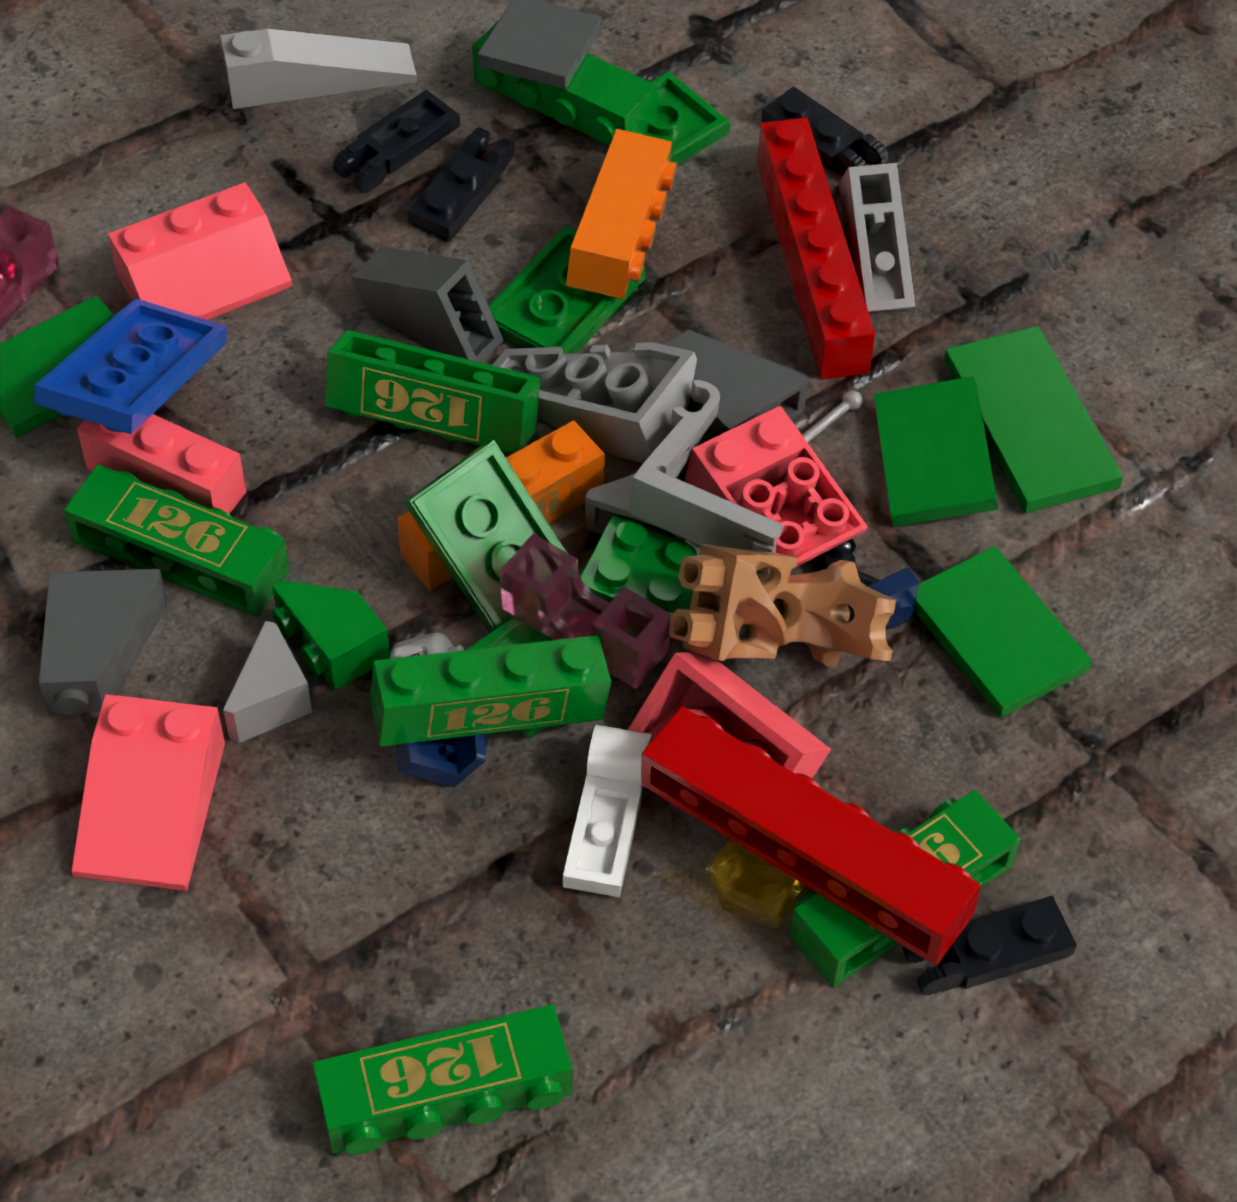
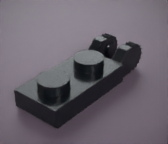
(396, 140)
(836, 140)
(461, 186)
(1001, 947)

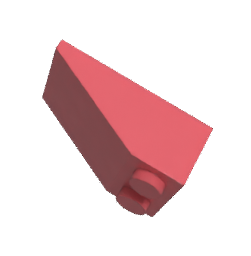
(147, 791)

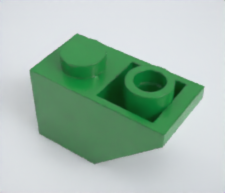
(333, 628)

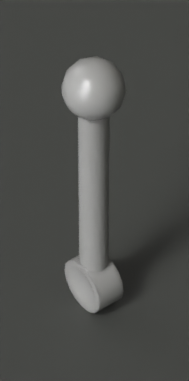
(851, 401)

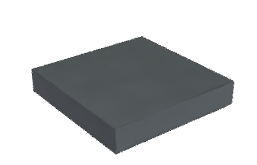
(540, 42)

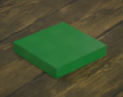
(685, 119)

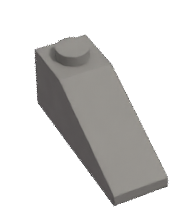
(877, 236)

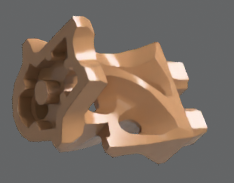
(810, 608)

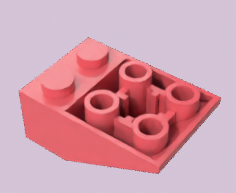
(779, 476)

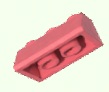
(202, 255)
(718, 693)

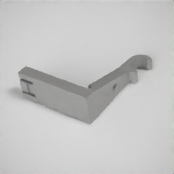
(687, 509)

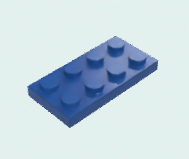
(130, 366)

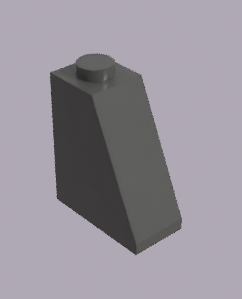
(429, 301)
(744, 380)
(95, 634)

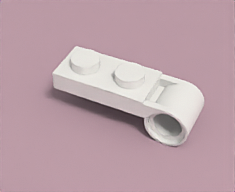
(606, 812)

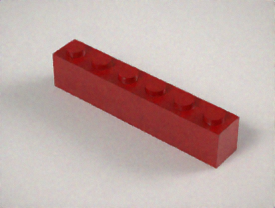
(815, 249)
(810, 834)

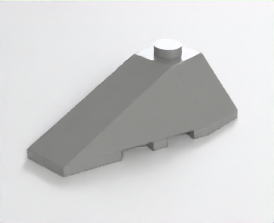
(294, 65)
(614, 396)

